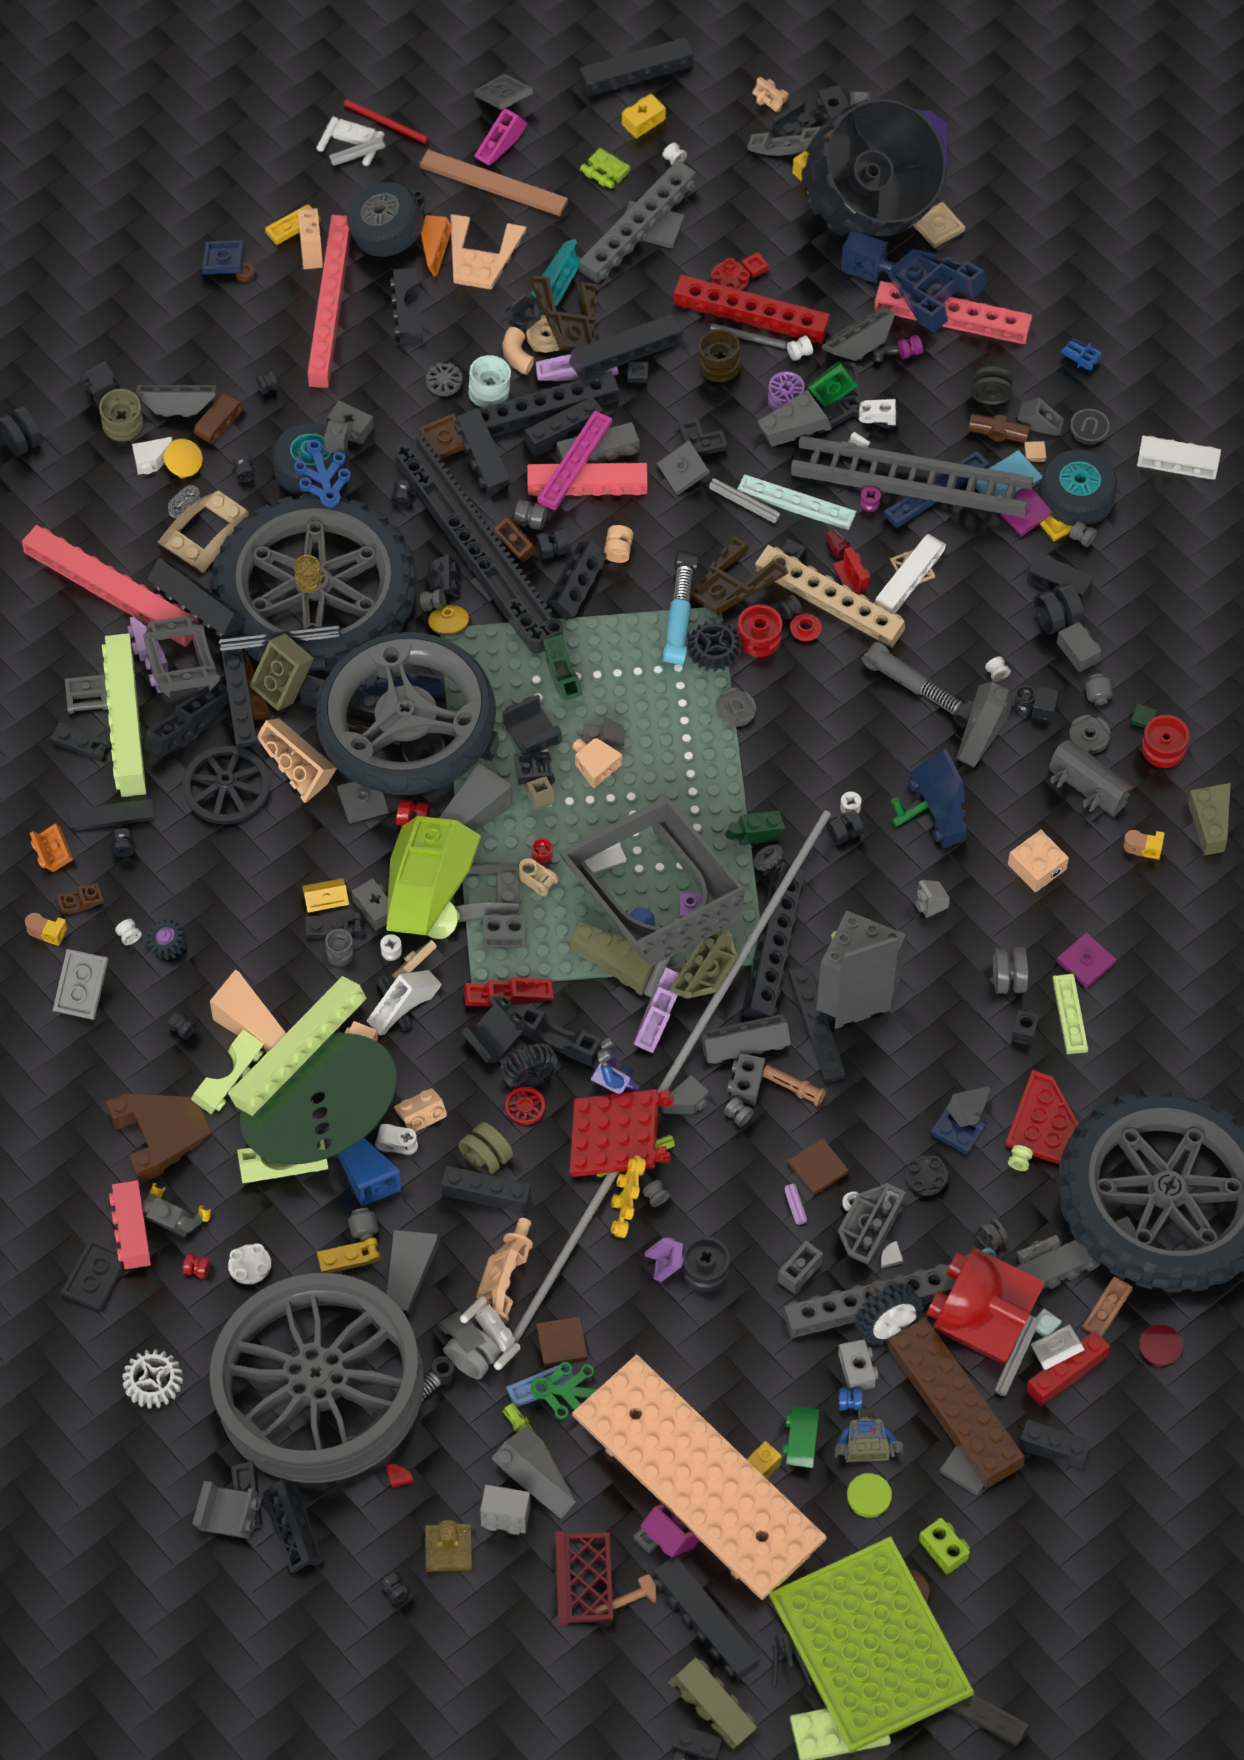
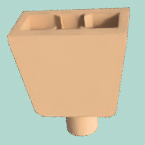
(596, 760)

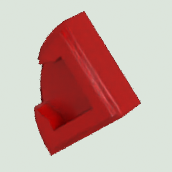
(398, 1475)

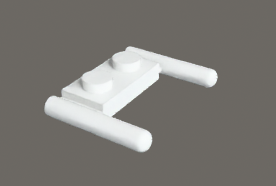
(350, 133)
(494, 1328)

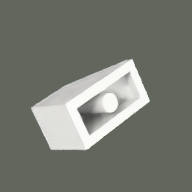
(150, 455)

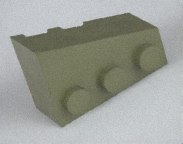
(1210, 815)

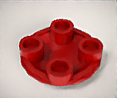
(730, 274)

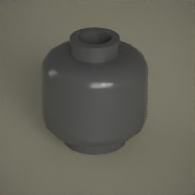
(1098, 689)
(363, 1224)

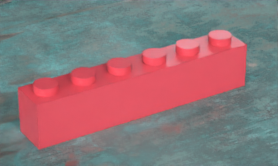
(594, 479)

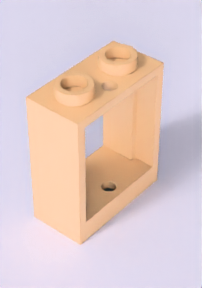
(310, 238)

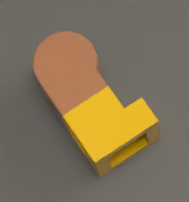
(1143, 844)
(46, 929)

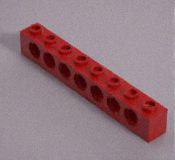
(718, 299)

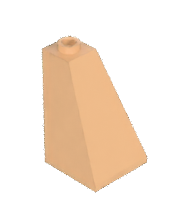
(240, 1008)

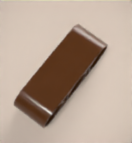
(218, 417)

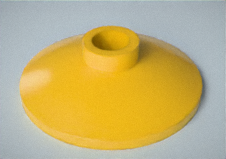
(448, 620)

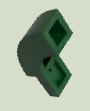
(560, 668)

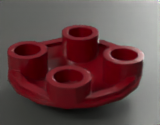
(1161, 1345)

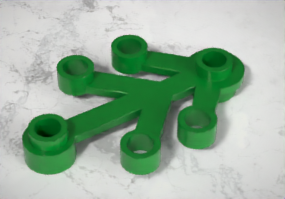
(567, 1390)

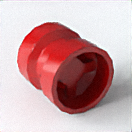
(540, 847)
(196, 1265)

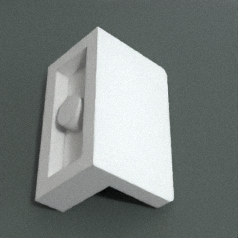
(606, 859)

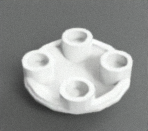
(249, 1264)

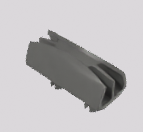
(1089, 777)

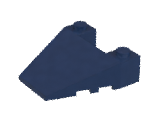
(930, 281)
(944, 792)

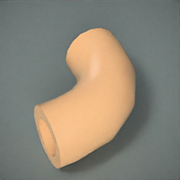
(514, 353)

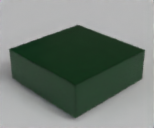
(1143, 715)

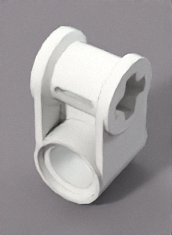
(395, 1139)

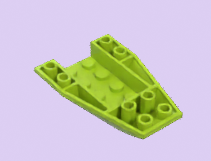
(426, 871)

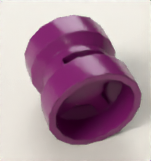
(910, 346)

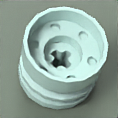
(489, 381)

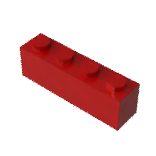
(1058, 1377)

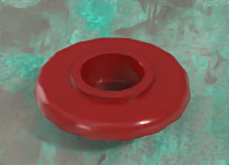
(803, 634)

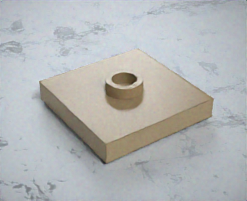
(939, 225)
(415, 958)

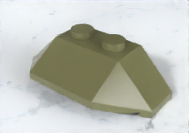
(707, 966)

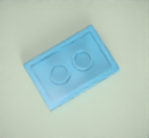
(1013, 464)

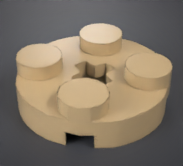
(540, 342)

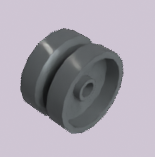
(1014, 969)

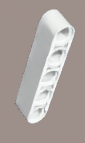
(910, 573)

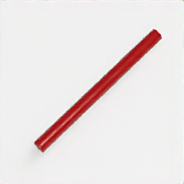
(386, 121)

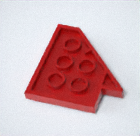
(1042, 1119)

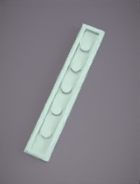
(797, 502)

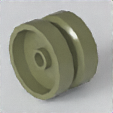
(485, 1149)

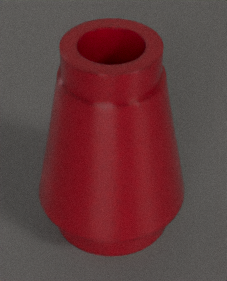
(837, 543)

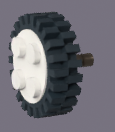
(888, 1312)

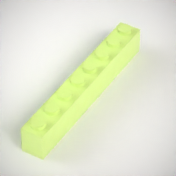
(297, 1045)

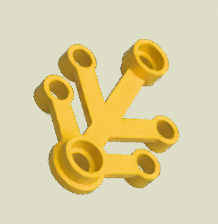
(630, 1183)

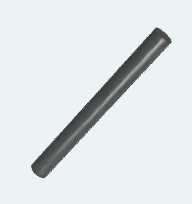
(752, 337)

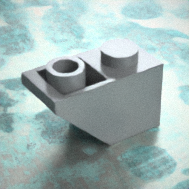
(931, 898)

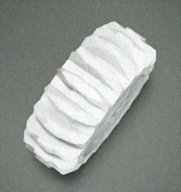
(166, 1368)

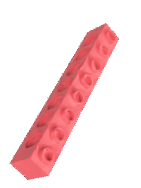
(985, 319)

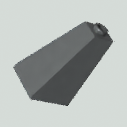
(480, 799)
(409, 1265)

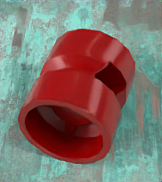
(406, 811)

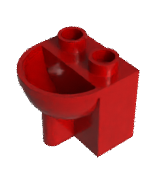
(985, 1304)

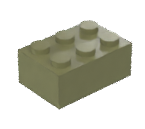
(281, 672)

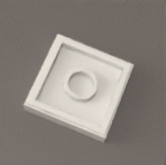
(1057, 1347)

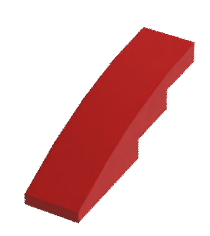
(515, 990)

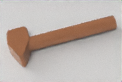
(647, 1589)

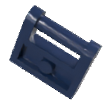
(957, 1136)

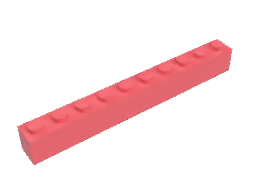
(329, 302)
(101, 579)

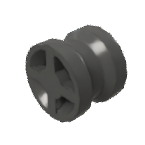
(656, 1193)

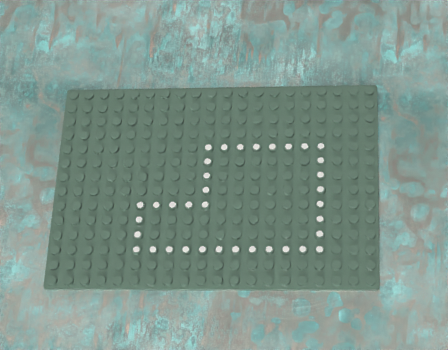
(670, 749)

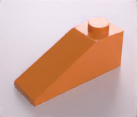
(435, 237)

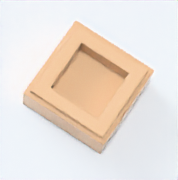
(1035, 451)

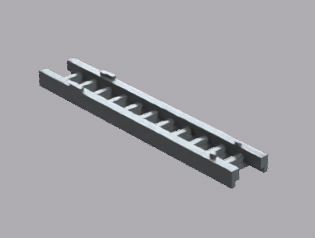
(909, 487)

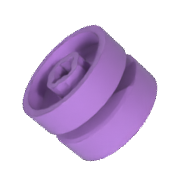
(783, 388)

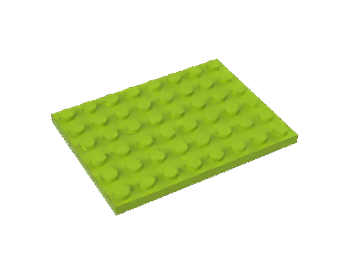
(871, 1644)

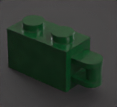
(756, 828)

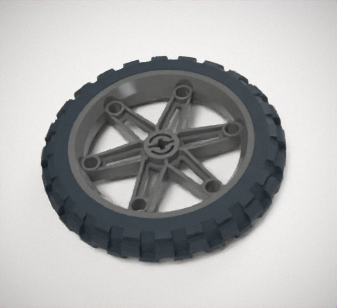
(350, 519)
(1109, 1244)

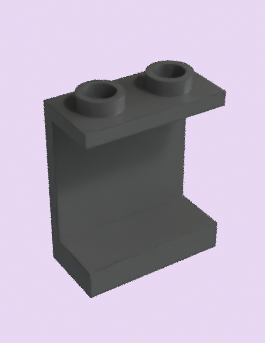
(226, 1510)

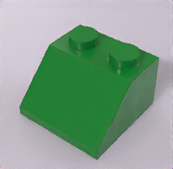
(832, 384)

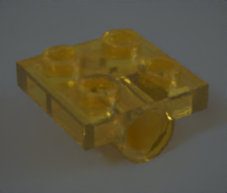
(448, 1546)

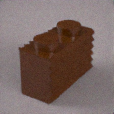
(515, 539)

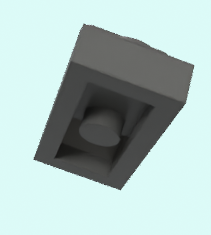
(609, 733)

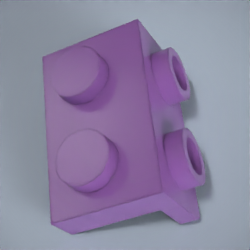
(668, 1257)

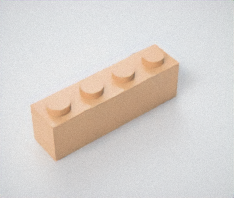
(297, 758)

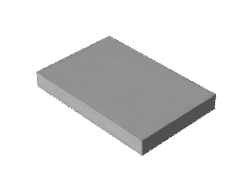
(80, 984)

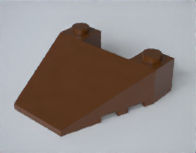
(167, 1124)

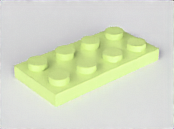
(819, 1737)

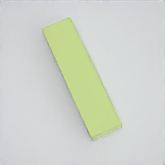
(1070, 1014)

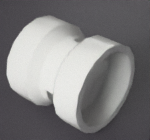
(799, 348)

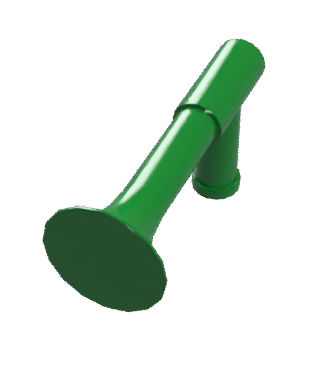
(910, 813)

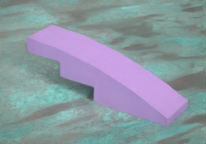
(560, 370)
(657, 1012)

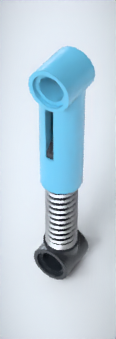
(675, 647)

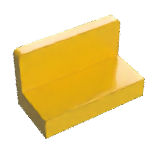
(325, 895)

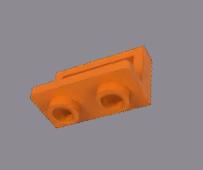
(51, 848)

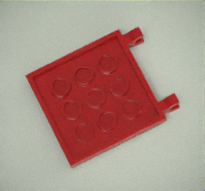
(614, 1130)

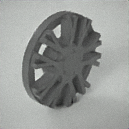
(444, 379)

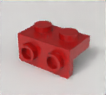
(852, 572)

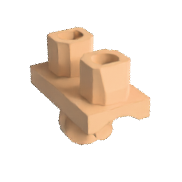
(769, 95)

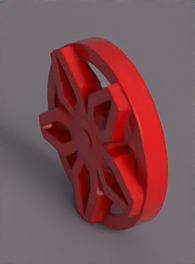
(525, 1106)

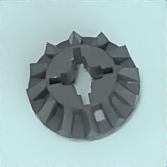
(768, 857)

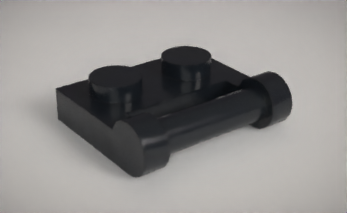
(527, 768)

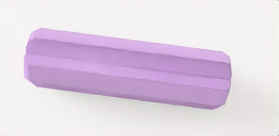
(795, 1204)

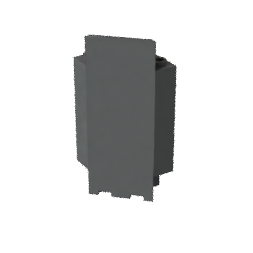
(860, 970)

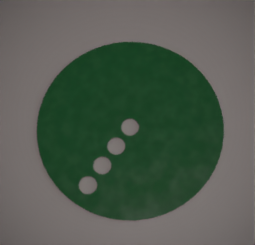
(358, 1091)

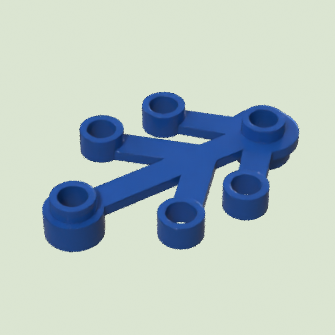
(322, 475)

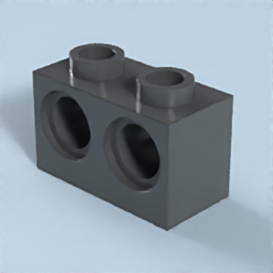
(504, 935)
(749, 1079)

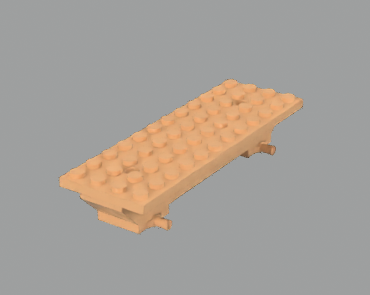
(699, 1477)

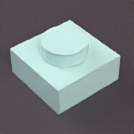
(1047, 1323)

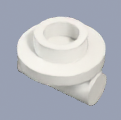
(859, 440)

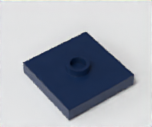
(223, 257)

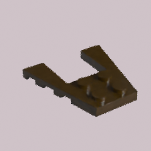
(568, 328)
(721, 591)

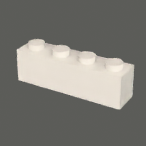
(1179, 457)

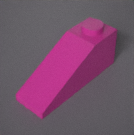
(501, 136)

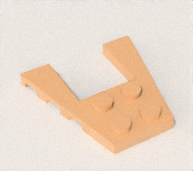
(480, 267)

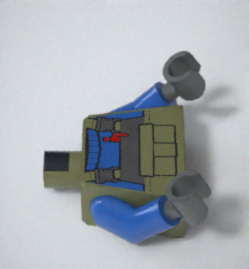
(867, 1440)

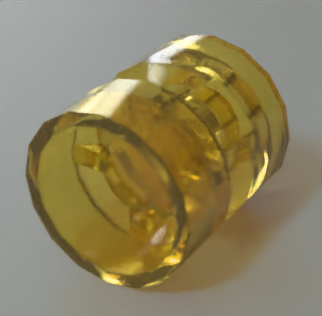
(307, 573)

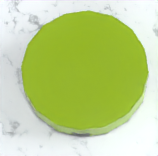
(869, 1495)

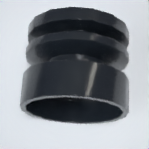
(422, 747)

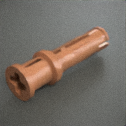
(803, 1089)

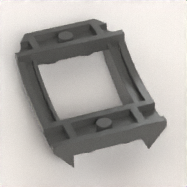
(186, 678)
(505, 888)

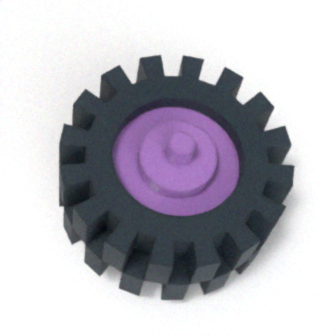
(166, 938)

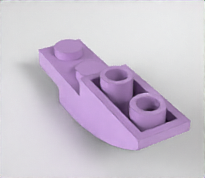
(136, 630)

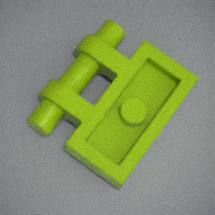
(608, 165)

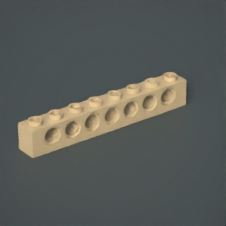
(834, 605)

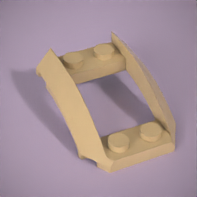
(190, 551)

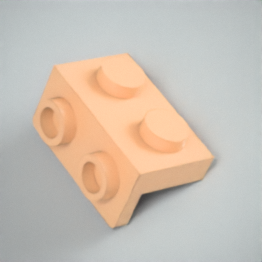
(421, 1110)

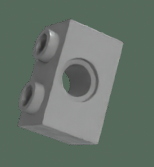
(854, 1353)

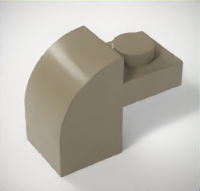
(539, 793)

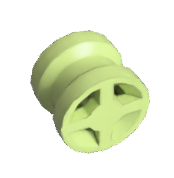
(1020, 1158)

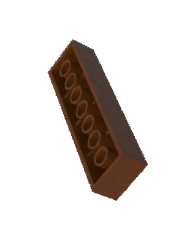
(956, 1402)

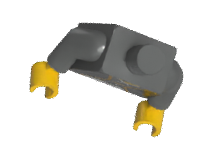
(171, 1216)

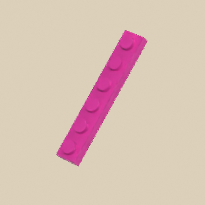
(574, 460)

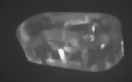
(183, 500)

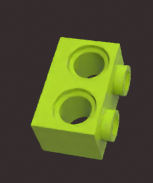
(939, 1548)

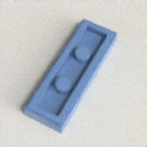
(520, 1391)

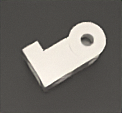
(878, 411)

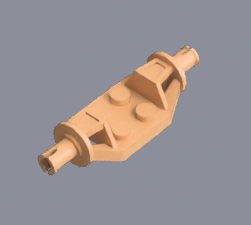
(499, 1268)

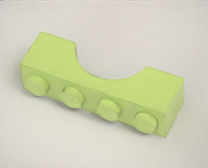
(213, 1091)
(256, 1168)

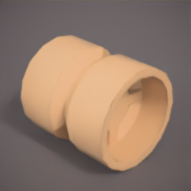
(618, 543)

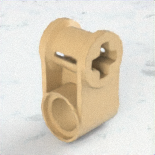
(540, 879)

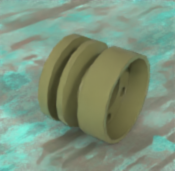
(121, 415)

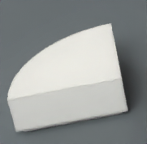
(891, 1256)

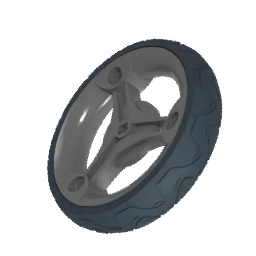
(406, 714)

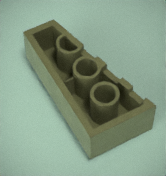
(613, 955)
(713, 1702)

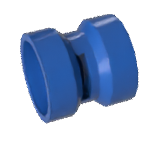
(845, 1399)

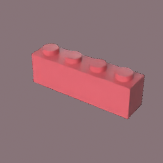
(130, 1225)

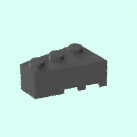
(793, 420)

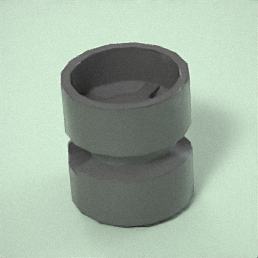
(530, 515)
(339, 947)

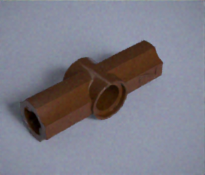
(999, 428)

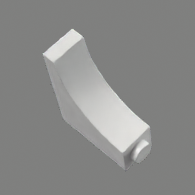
(403, 995)

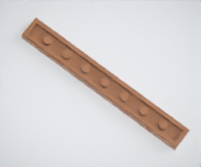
(493, 182)

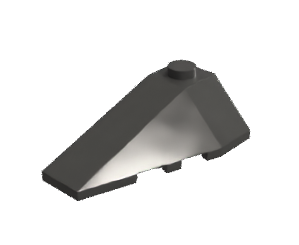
(986, 719)
(530, 1464)

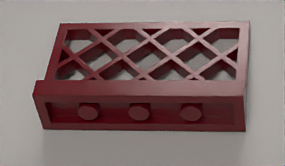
(564, 1580)

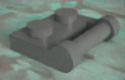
(86, 688)

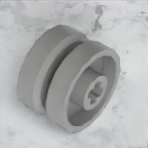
(475, 1362)

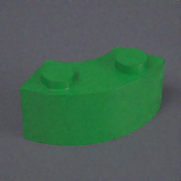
(802, 1436)

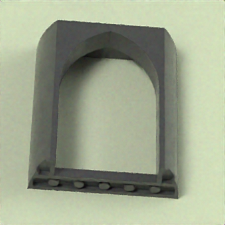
(720, 889)

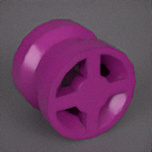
(870, 504)

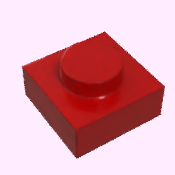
(755, 265)

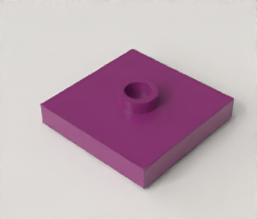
(1035, 512)
(1086, 960)

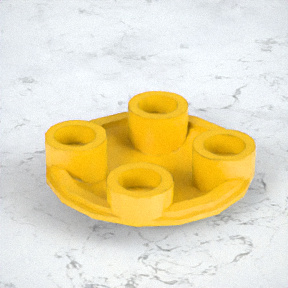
(183, 458)

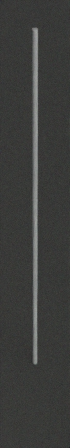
(674, 1069)

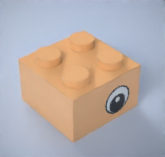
(1038, 860)

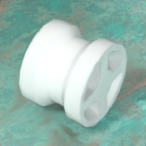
(673, 153)
(997, 669)
(850, 797)
(128, 932)
(387, 951)

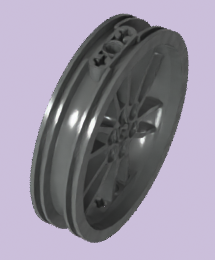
(282, 1300)

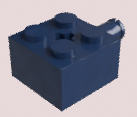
(865, 257)

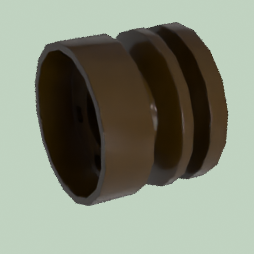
(719, 355)

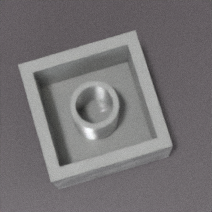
(505, 1509)

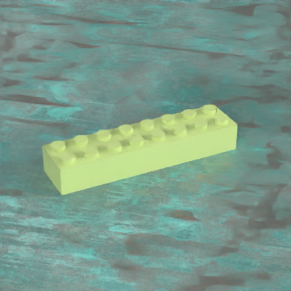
(123, 715)

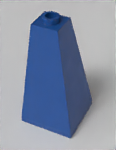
(369, 1172)

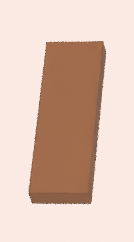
(1107, 1307)

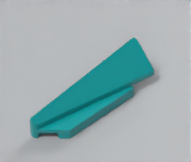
(561, 270)

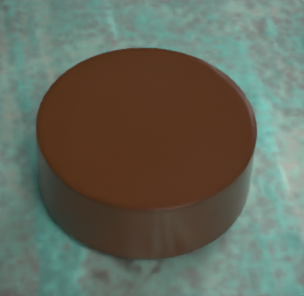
(247, 272)

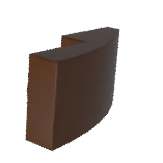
(80, 900)

